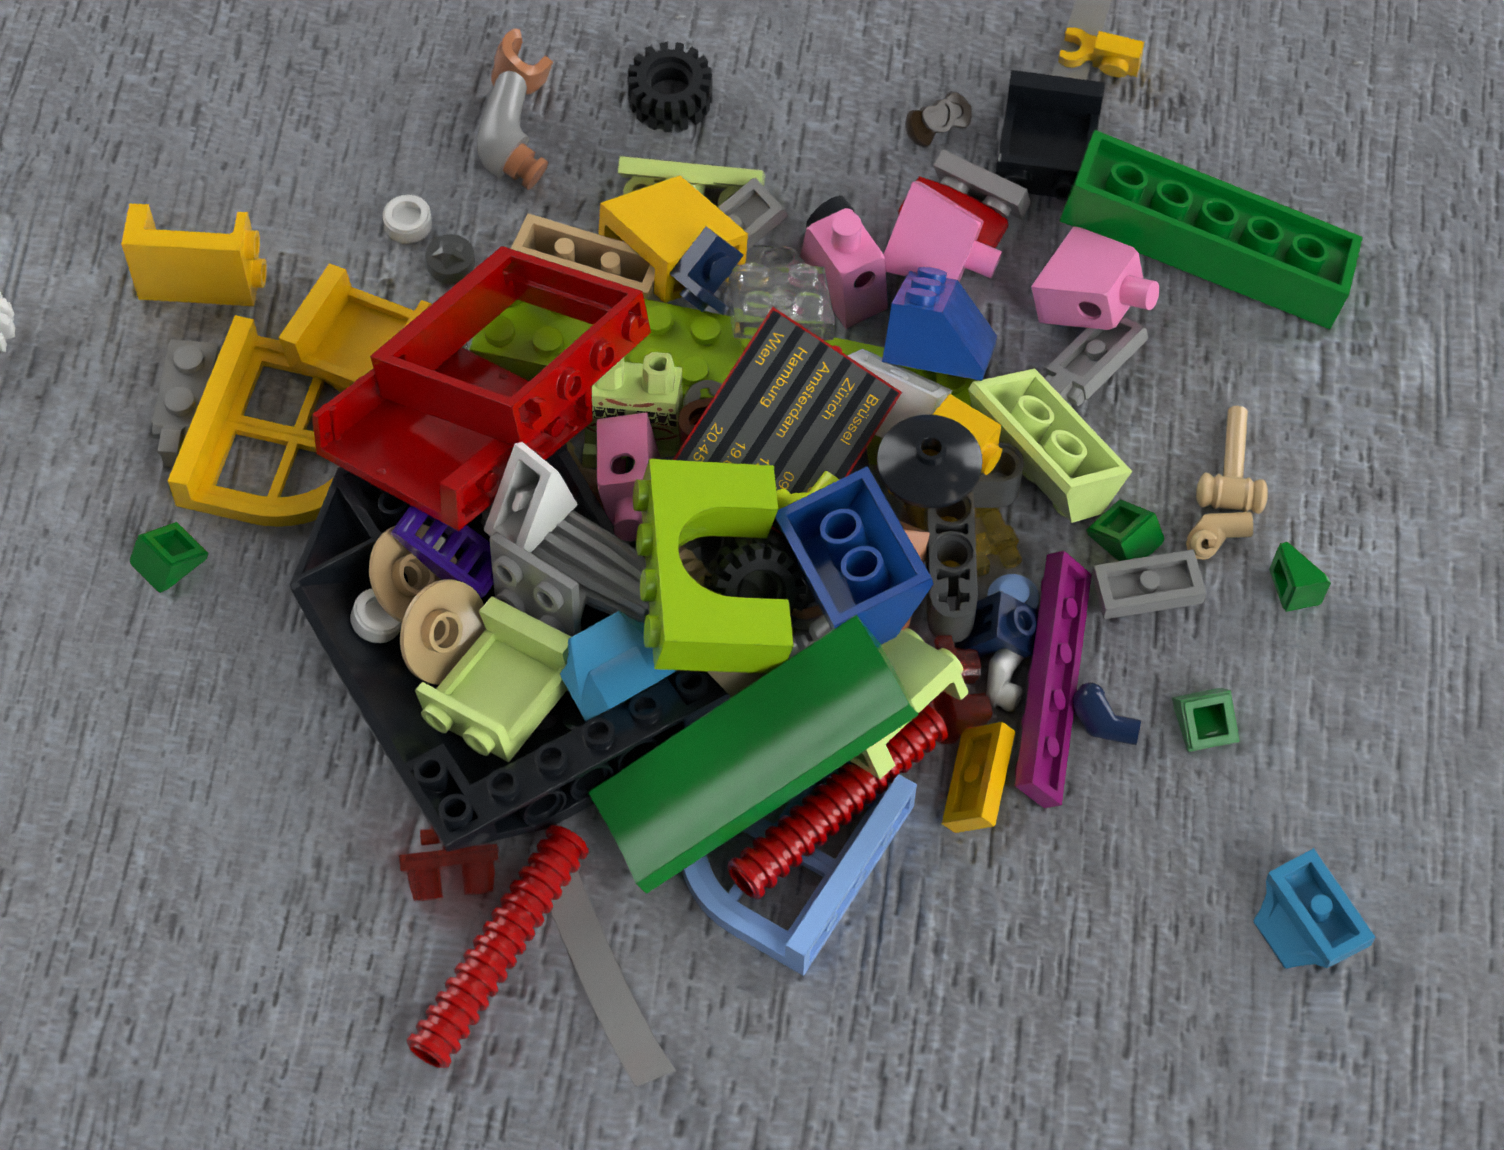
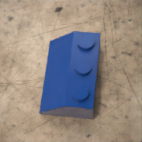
(938, 327)
(856, 555)

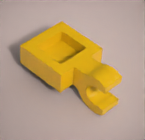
(1109, 52)

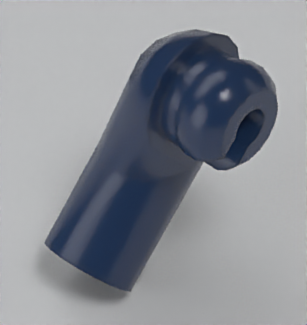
(1099, 718)

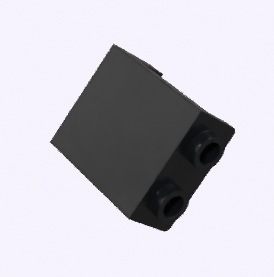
(1047, 131)

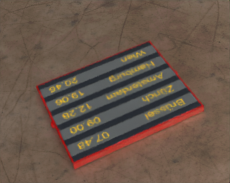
(791, 407)

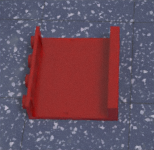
(428, 459)

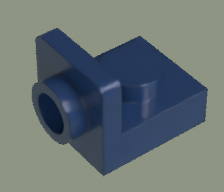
(705, 269)
(1001, 624)

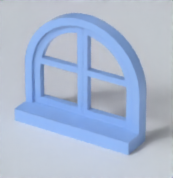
(831, 898)

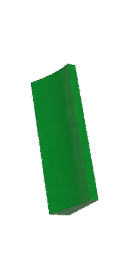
(1213, 229)
(753, 753)

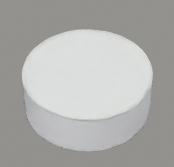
(407, 219)
(371, 620)

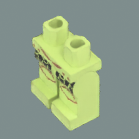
(639, 389)

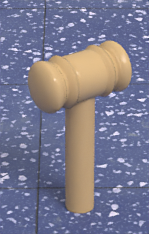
(1231, 489)

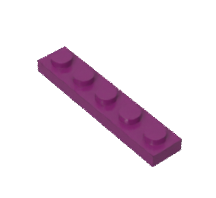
(1053, 680)

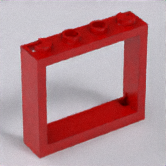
(408, 360)

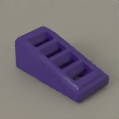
(475, 546)

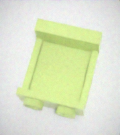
(924, 676)
(501, 682)

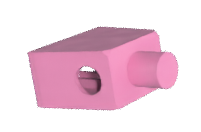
(939, 236)
(848, 255)
(1092, 283)
(616, 438)

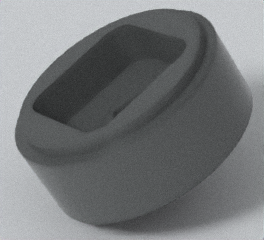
(449, 258)

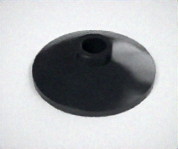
(928, 479)

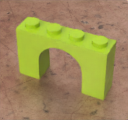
(687, 622)

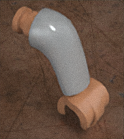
(500, 138)

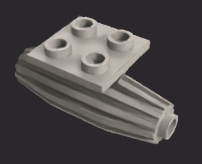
(566, 571)

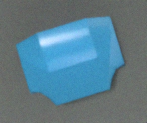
(609, 664)
(1309, 915)

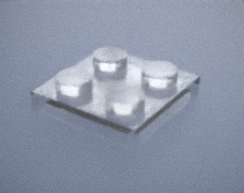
(794, 290)

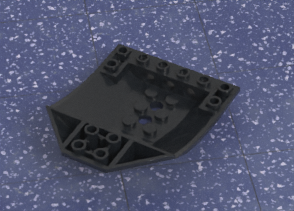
(458, 790)

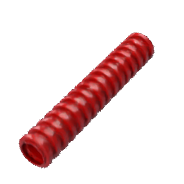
(829, 808)
(498, 946)

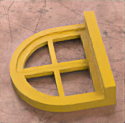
(222, 417)

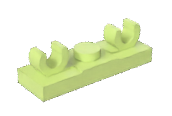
(649, 171)

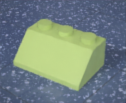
(1055, 443)

